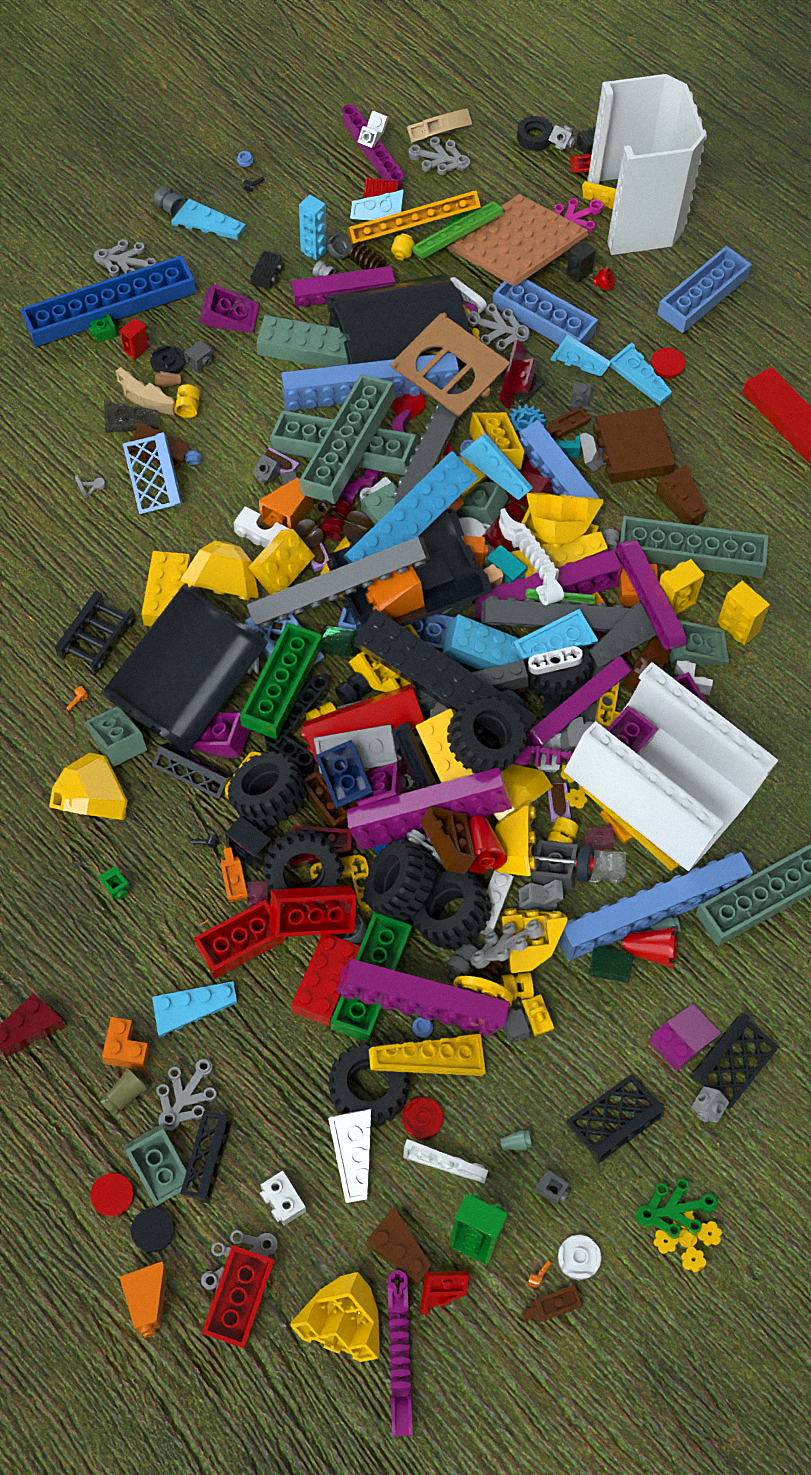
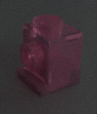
(600, 844)
(256, 892)

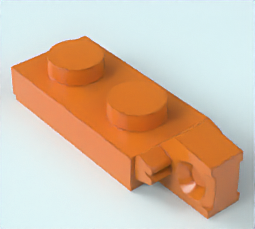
(233, 877)

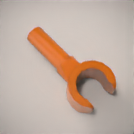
(81, 696)
(534, 1279)

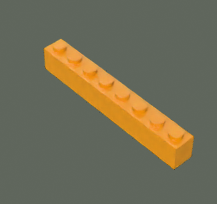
(413, 217)

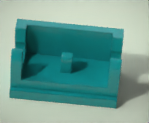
(570, 448)
(510, 565)

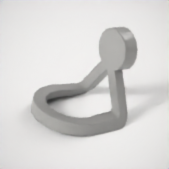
(98, 484)

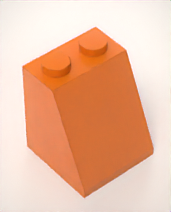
(285, 505)
(397, 595)
(145, 1297)

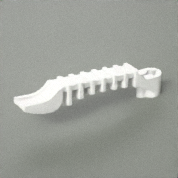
(521, 536)

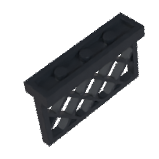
(723, 1045)
(629, 1129)

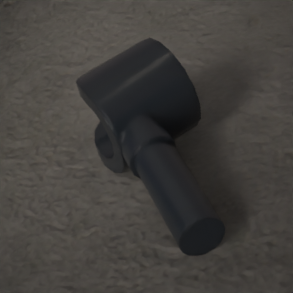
(249, 186)
(211, 842)

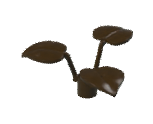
(312, 535)

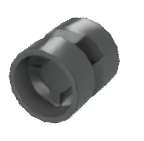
(168, 200)
(460, 963)

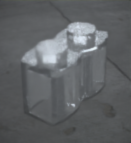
(609, 866)

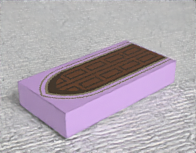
(286, 462)
(320, 557)
(557, 803)

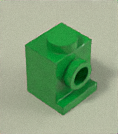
(102, 329)
(114, 878)

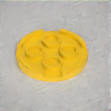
(483, 987)

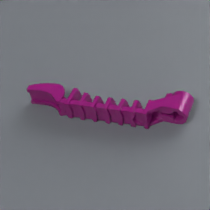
(371, 477)
(527, 756)
(399, 1349)

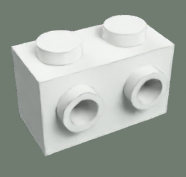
(282, 1198)

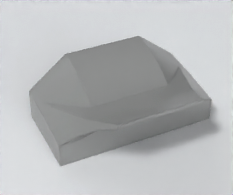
(591, 452)

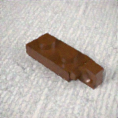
(568, 423)
(553, 1305)

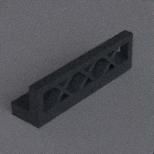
(194, 763)
(214, 1158)

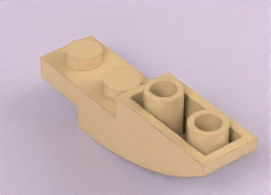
(439, 125)
(145, 396)

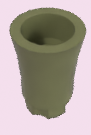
(123, 1092)

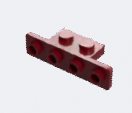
(518, 374)

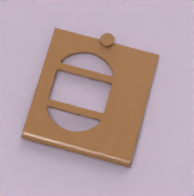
(454, 339)

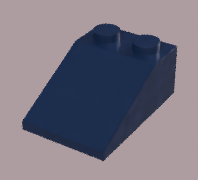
(344, 773)

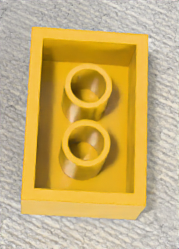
(281, 561)
(682, 585)
(743, 613)

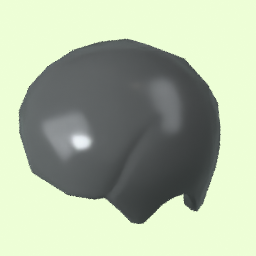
(339, 246)
(359, 932)

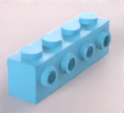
(313, 227)

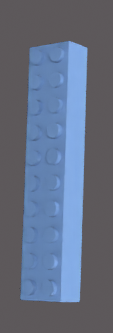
(333, 384)
(652, 906)

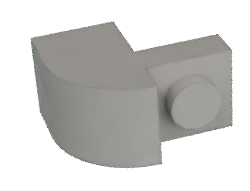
(572, 734)
(541, 897)

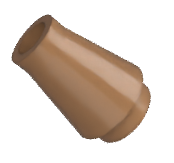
(166, 379)

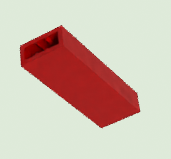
(782, 408)
(382, 710)

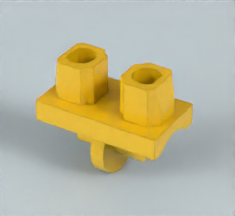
(537, 1015)

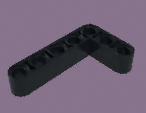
(295, 722)

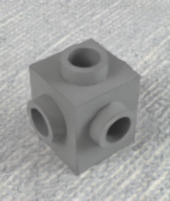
(563, 137)
(710, 1105)

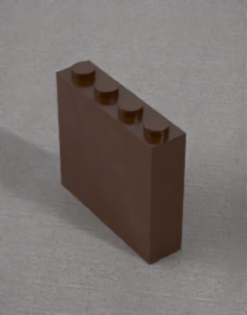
(634, 445)

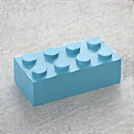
(478, 644)

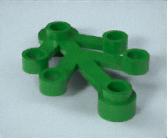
(673, 1210)

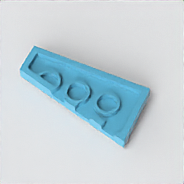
(208, 220)
(635, 370)
(492, 462)
(560, 634)
(186, 1006)

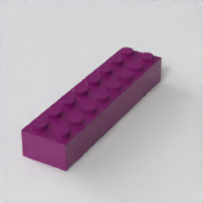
(581, 577)
(396, 816)
(422, 997)

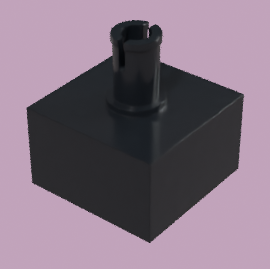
(248, 842)

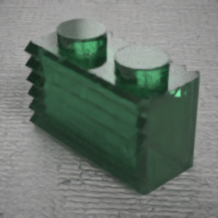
(338, 641)
(611, 964)

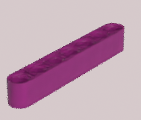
(378, 154)
(651, 594)
(579, 702)

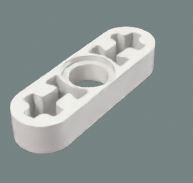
(469, 295)
(543, 668)

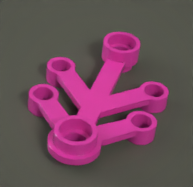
(594, 208)

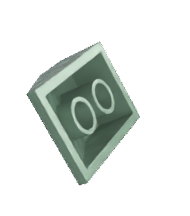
(484, 502)
(703, 645)
(116, 736)
(157, 1164)

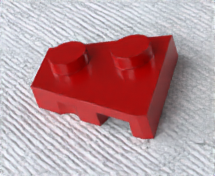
(442, 1288)

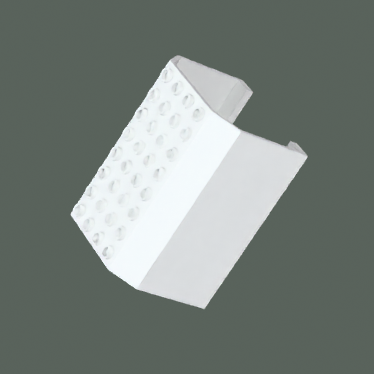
(653, 146)
(684, 781)

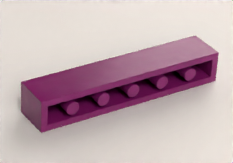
(313, 290)

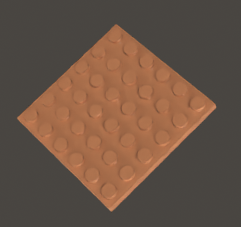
(519, 240)

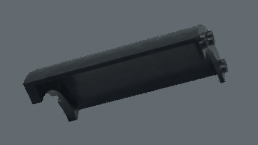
(389, 316)
(468, 579)
(184, 668)

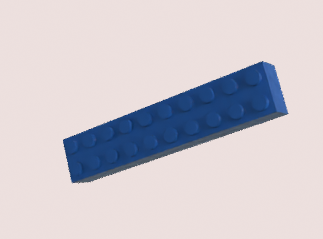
(116, 296)

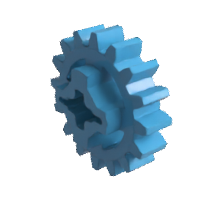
(525, 417)

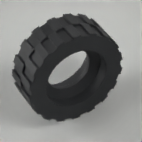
(534, 123)

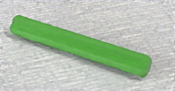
(574, 598)

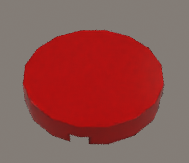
(668, 363)
(415, 404)
(422, 1118)
(112, 1195)

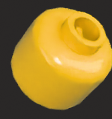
(402, 247)

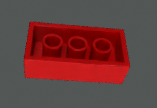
(312, 911)
(237, 940)
(317, 991)
(237, 1296)

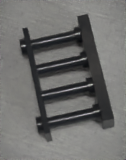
(86, 618)
(414, 755)

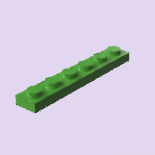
(457, 230)

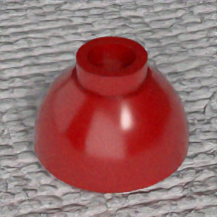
(604, 279)

